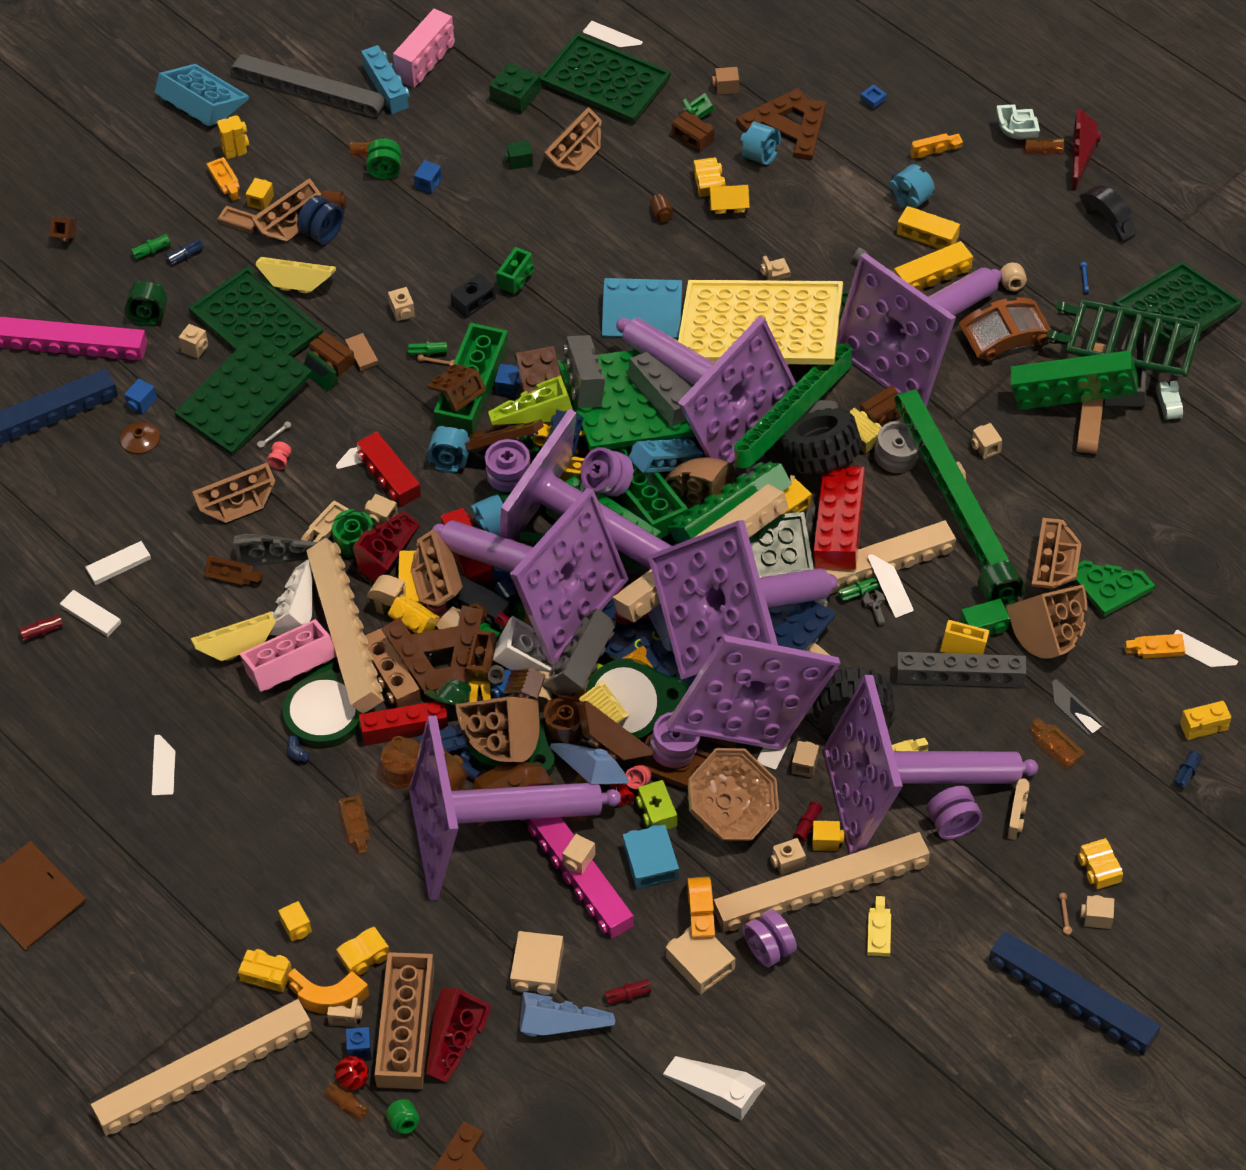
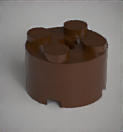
(563, 719)

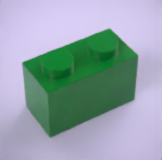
(987, 616)

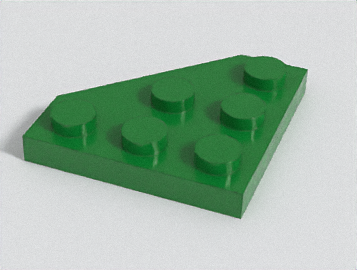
(1110, 586)

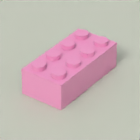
(424, 47)
(288, 655)

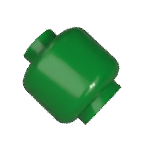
(402, 1116)

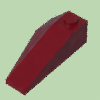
(1084, 145)
(381, 545)
(455, 1024)

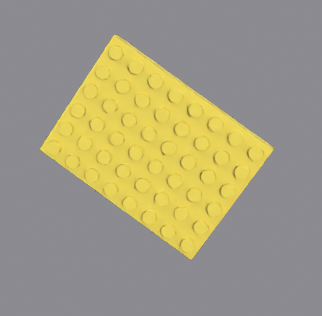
(799, 314)

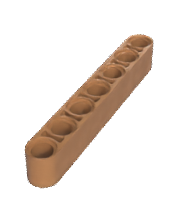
(1090, 420)

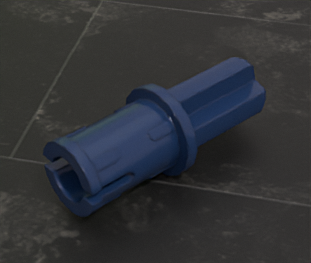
(184, 252)
(1187, 769)

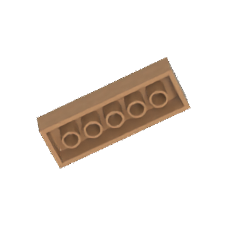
(404, 1021)

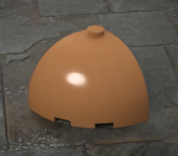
(699, 479)
(1050, 622)
(501, 727)

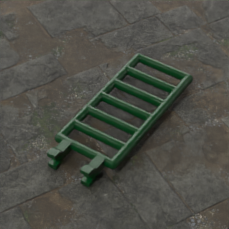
(1078, 311)

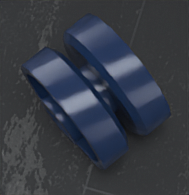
(320, 219)

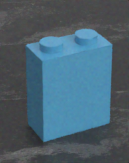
(650, 856)

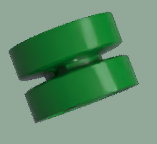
(383, 159)

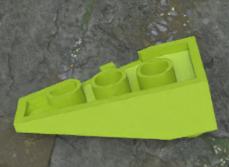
(532, 406)

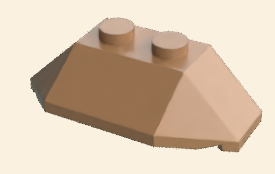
(576, 143)
(281, 217)
(236, 494)
(1056, 555)
(435, 570)

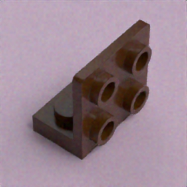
(459, 385)

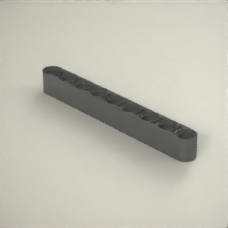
(307, 85)

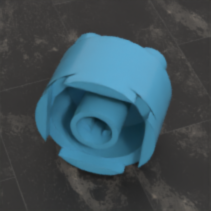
(760, 143)
(912, 186)
(448, 449)
(488, 514)

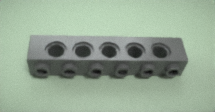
(961, 669)

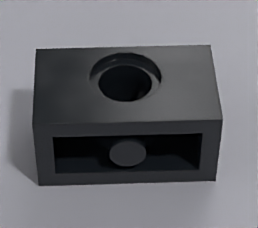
(472, 295)

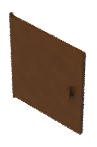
(33, 899)

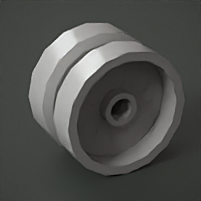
(895, 448)

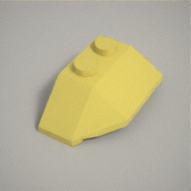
(294, 274)
(236, 638)

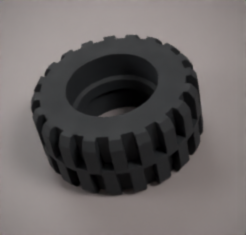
(822, 441)
(838, 693)

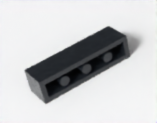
(474, 593)

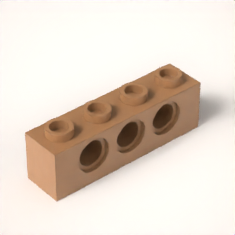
(398, 674)

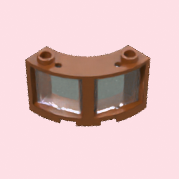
(1005, 327)

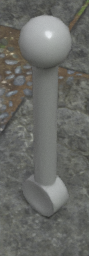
(261, 444)

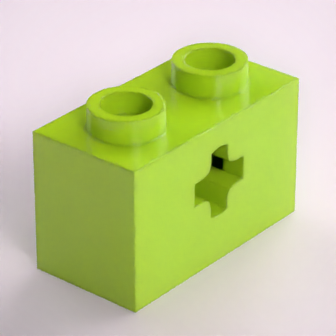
(656, 805)

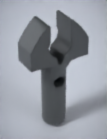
(880, 600)

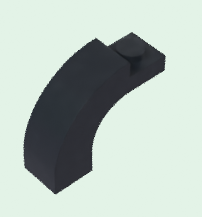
(1112, 207)

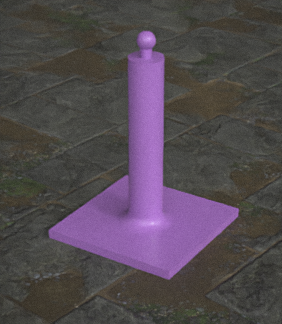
(898, 330)
(725, 394)
(542, 486)
(559, 577)
(715, 590)
(752, 692)
(870, 774)
(440, 810)

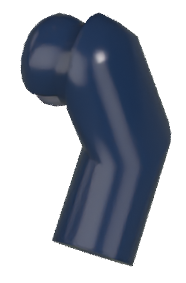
(295, 752)
(472, 773)

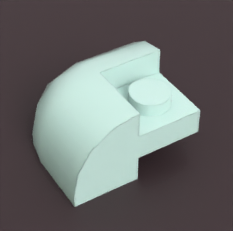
(1017, 123)

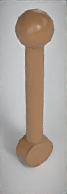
(421, 358)
(1067, 930)

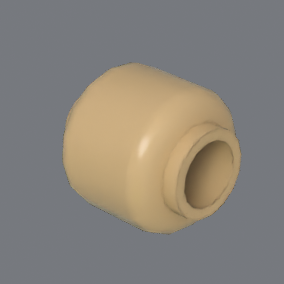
(1013, 277)

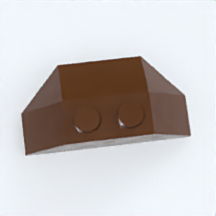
(608, 735)
(512, 775)

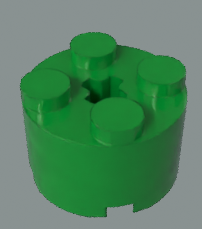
(348, 528)

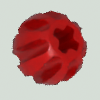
(351, 1073)

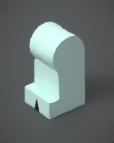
(1170, 400)

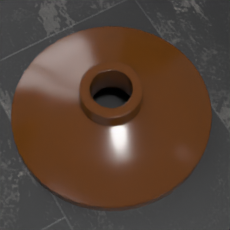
(142, 443)

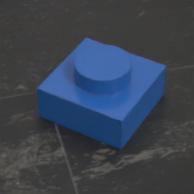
(873, 96)

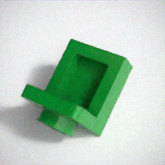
(700, 106)

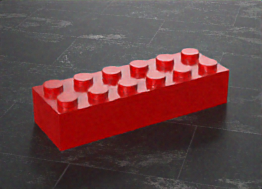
(839, 518)

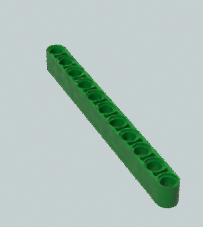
(791, 408)
(949, 478)

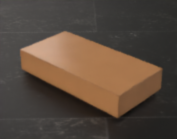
(237, 219)
(362, 351)

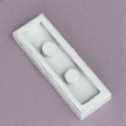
(118, 563)
(90, 613)

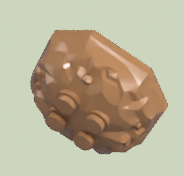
(732, 794)

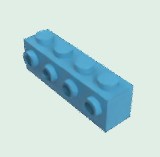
(385, 79)
(663, 454)

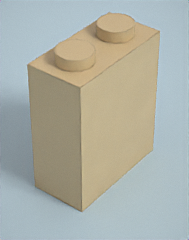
(700, 959)
(537, 963)

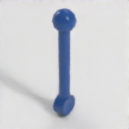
(1083, 265)

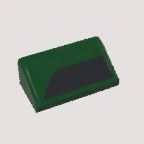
(322, 373)

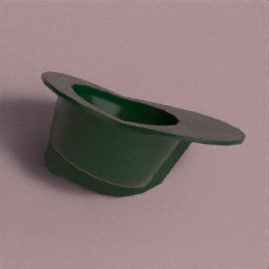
(451, 693)

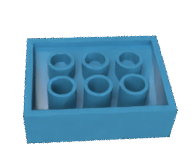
(199, 93)
(649, 299)

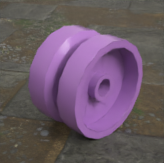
(506, 464)
(607, 472)
(672, 747)
(954, 812)
(769, 938)

